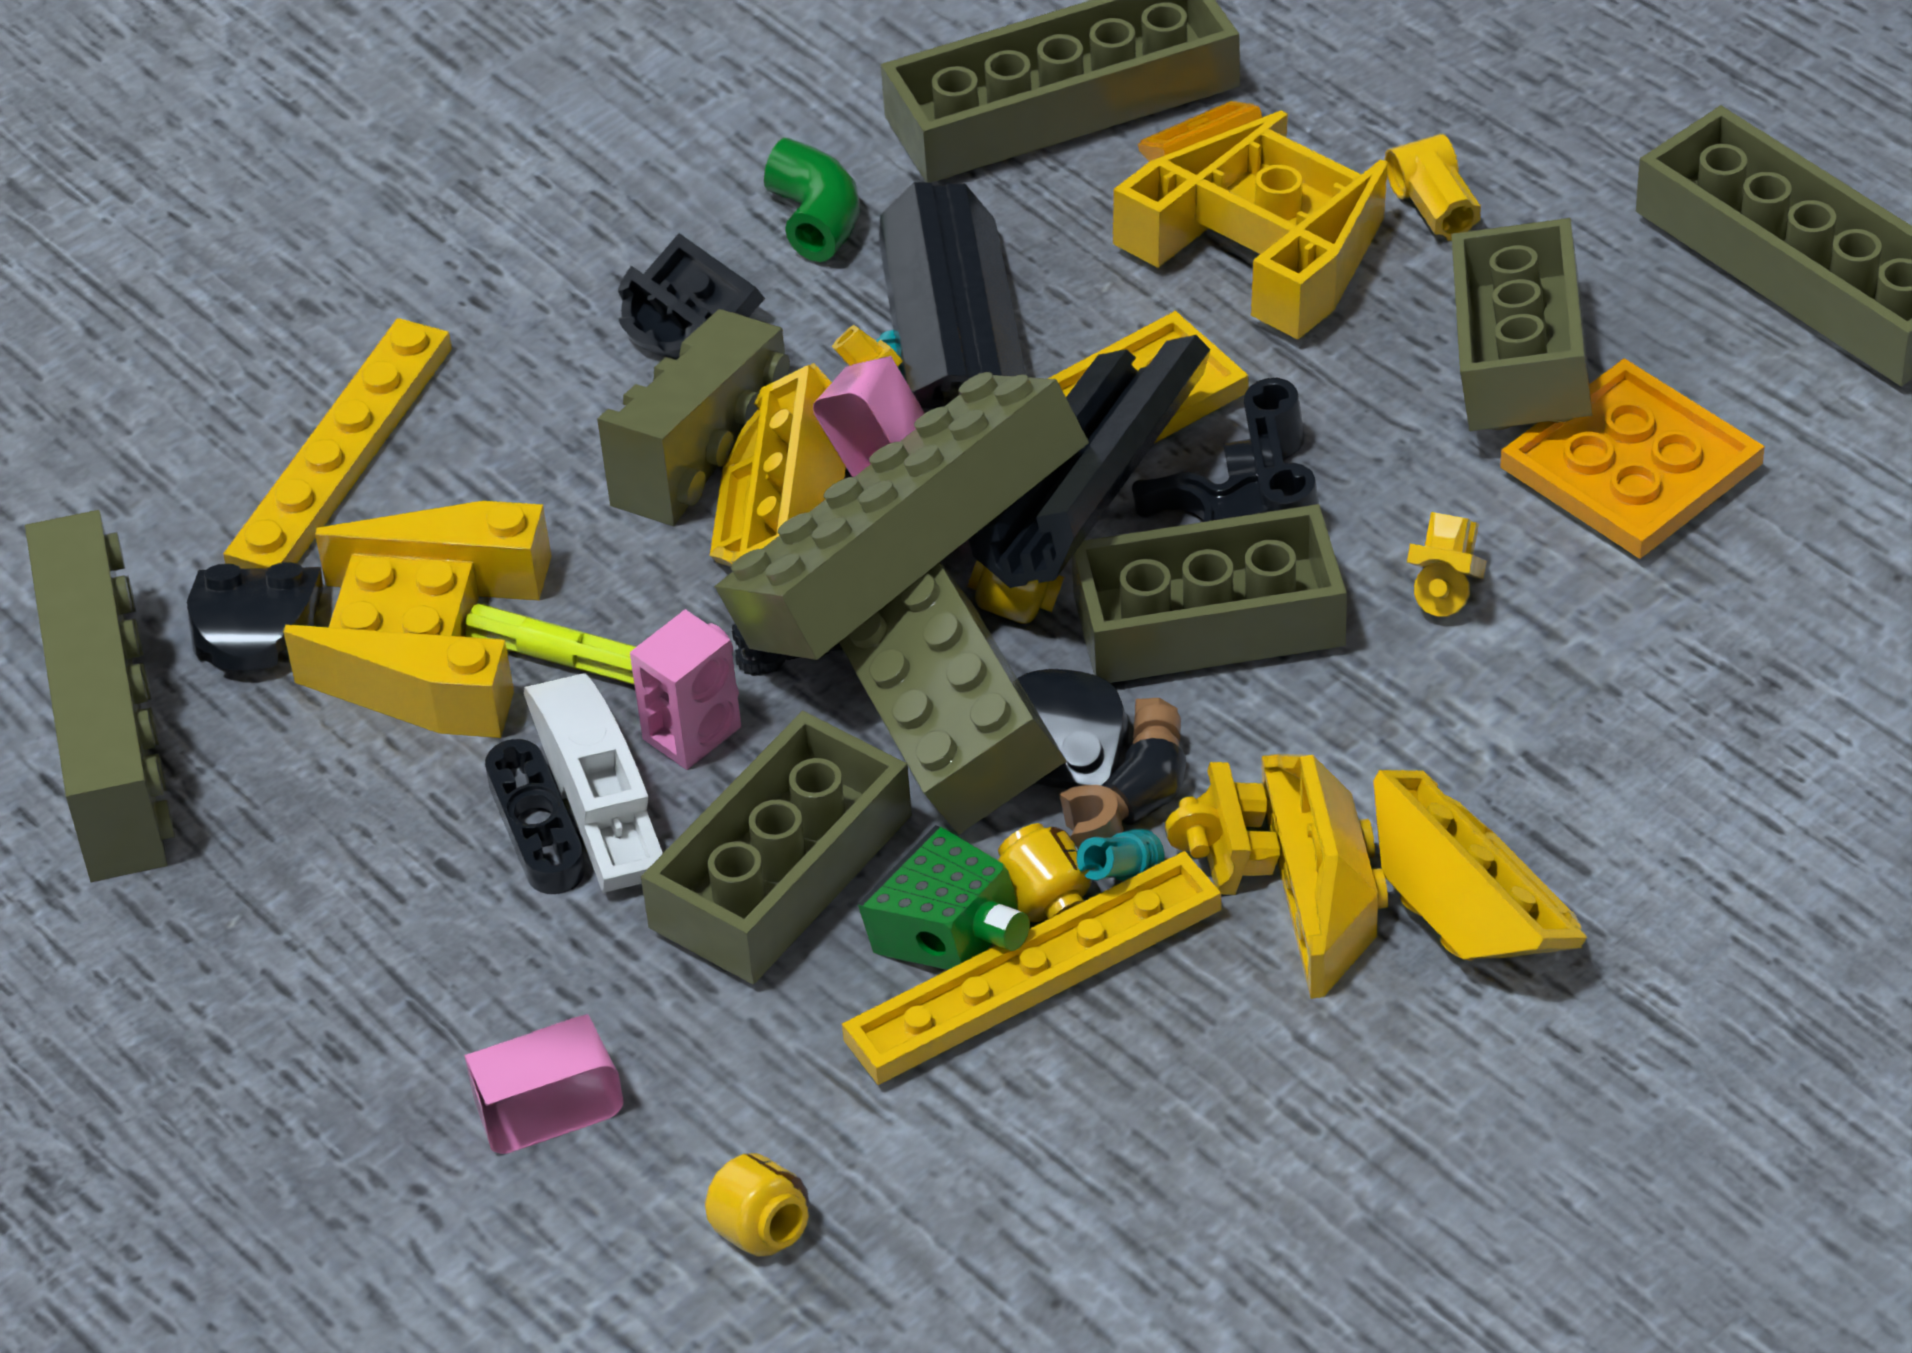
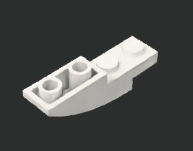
(597, 777)

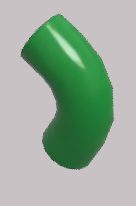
(825, 194)

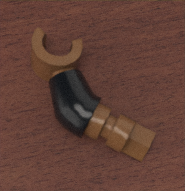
(1140, 786)

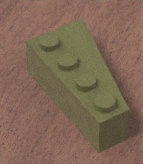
(689, 416)

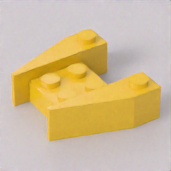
(1269, 195)
(404, 608)

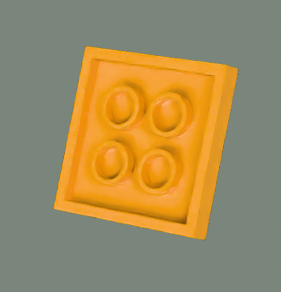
(1636, 463)

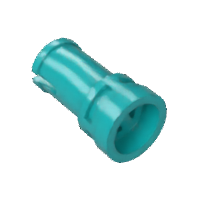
(1120, 855)

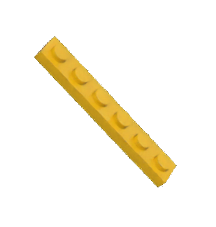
(340, 446)
(1049, 961)

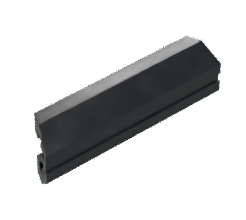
(947, 290)
(1121, 418)

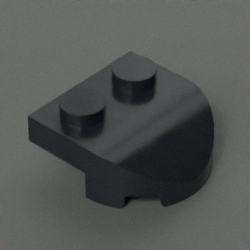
(679, 296)
(243, 611)
(1083, 720)

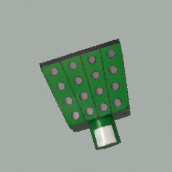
(943, 905)

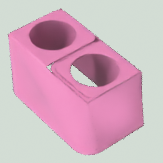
(867, 410)
(544, 1084)

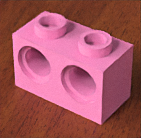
(686, 688)

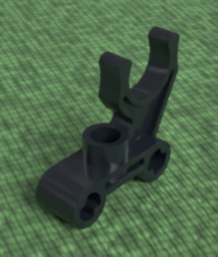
(1255, 465)

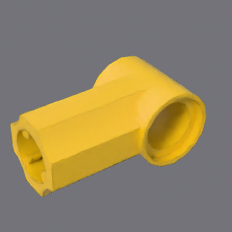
(1431, 178)

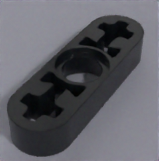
(531, 838)

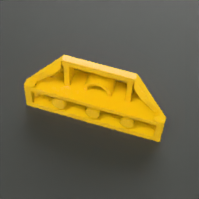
(774, 468)
(1323, 866)
(1464, 875)

